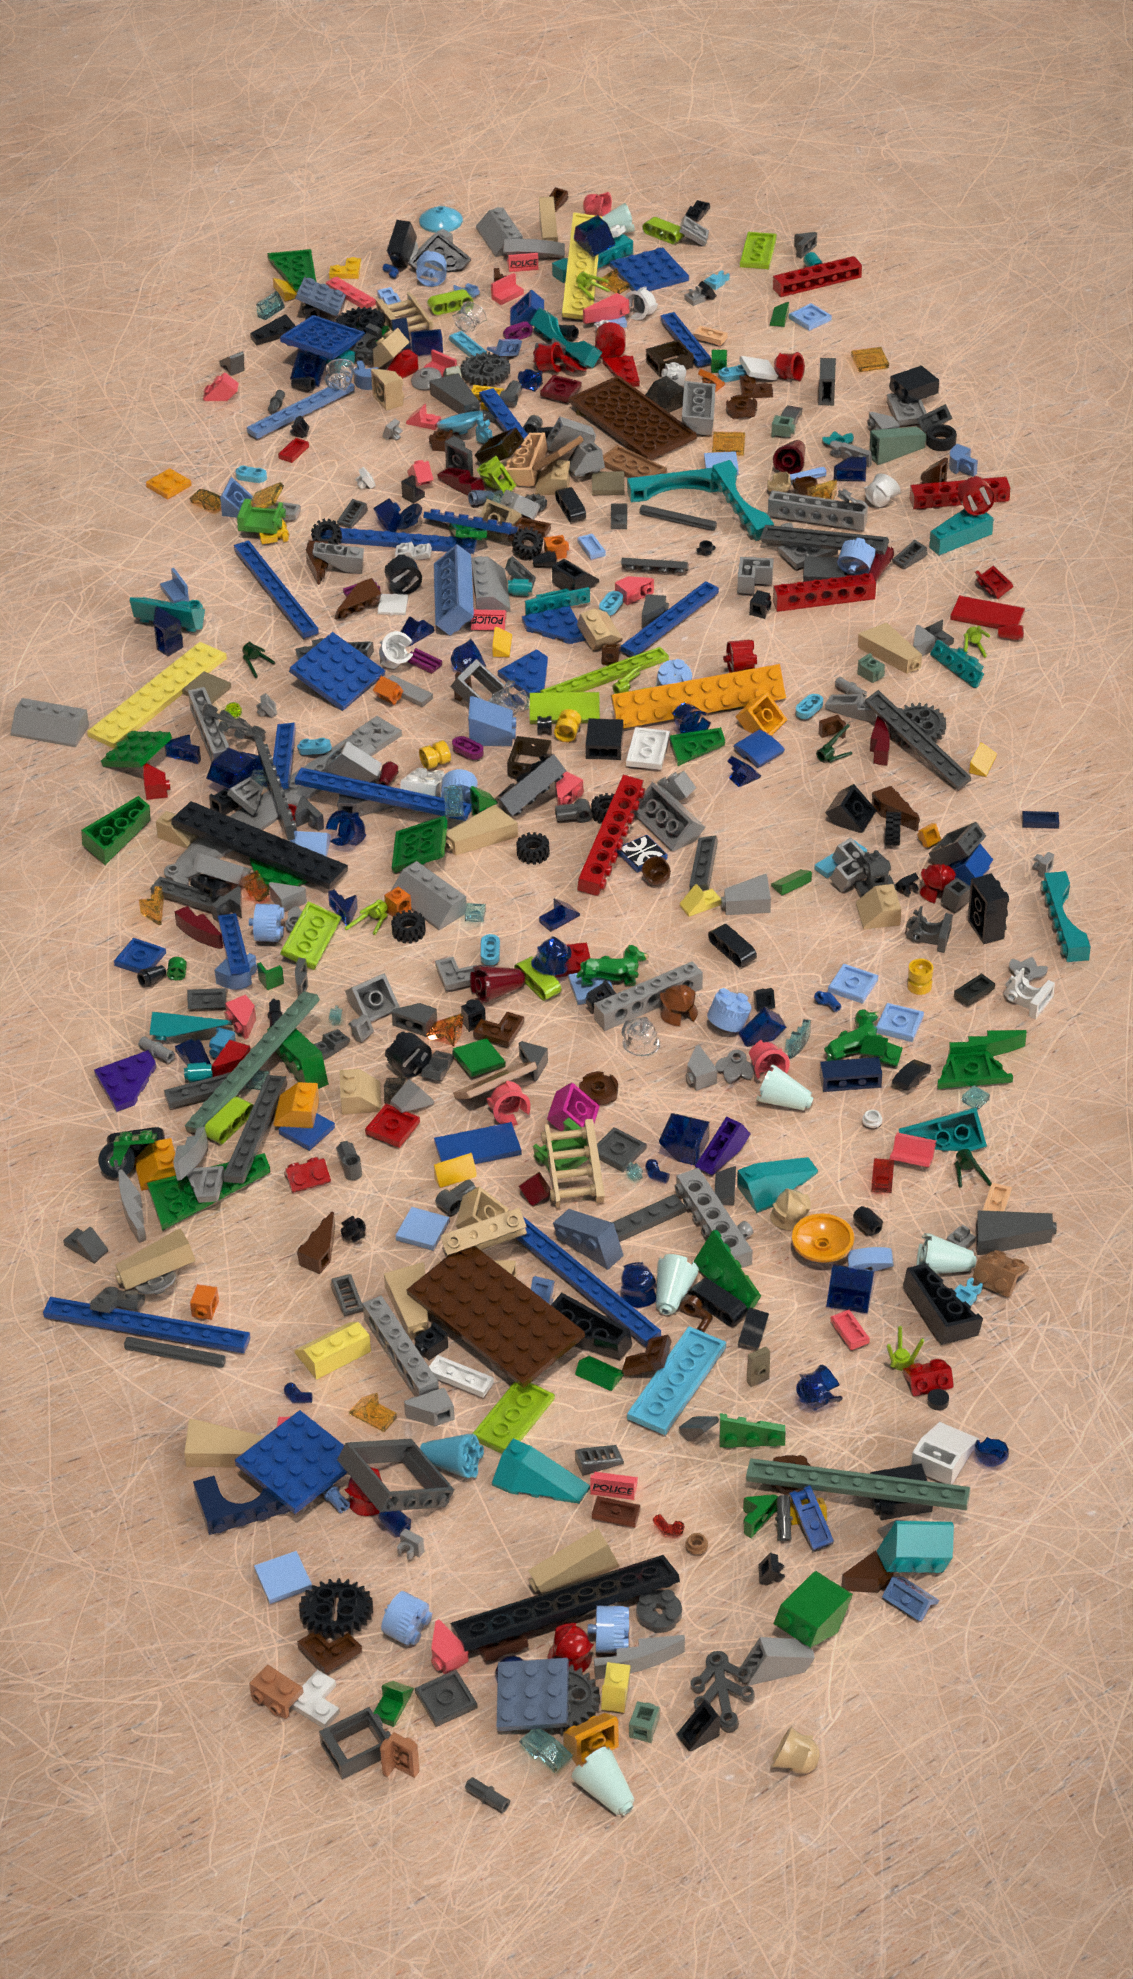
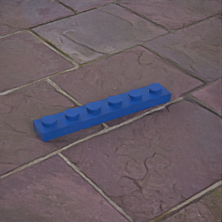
(681, 332)
(500, 411)
(476, 522)
(284, 752)
(233, 944)

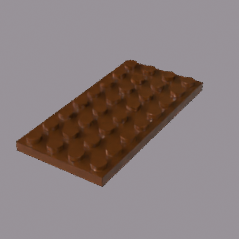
(632, 418)
(496, 1314)

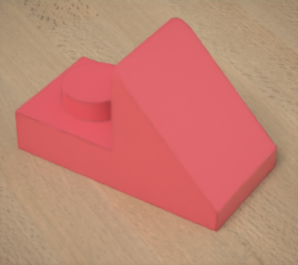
(422, 419)

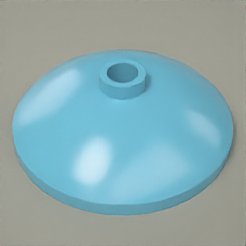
(440, 218)
(461, 422)

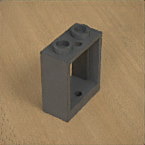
(482, 674)
(957, 844)
(346, 1728)

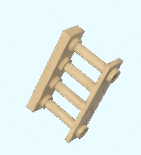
(414, 308)
(589, 1151)
(486, 1232)

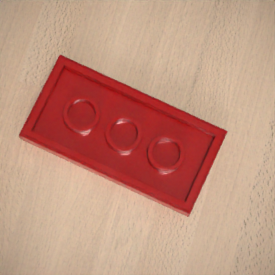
(986, 612)

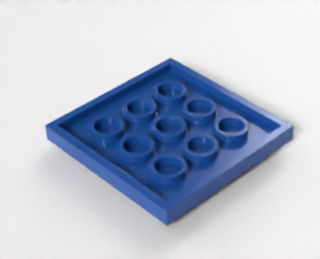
(650, 270)
(322, 337)
(337, 671)
(294, 1461)

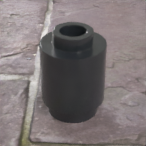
(868, 1220)

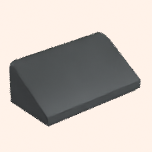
(725, 1185)

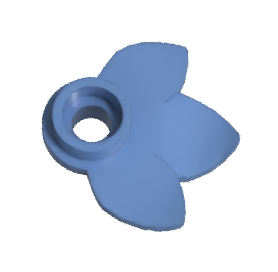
(473, 290)

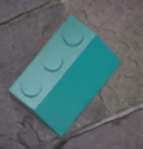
(917, 1546)

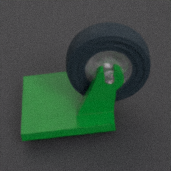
(119, 1155)

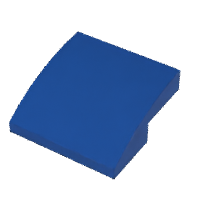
(759, 748)

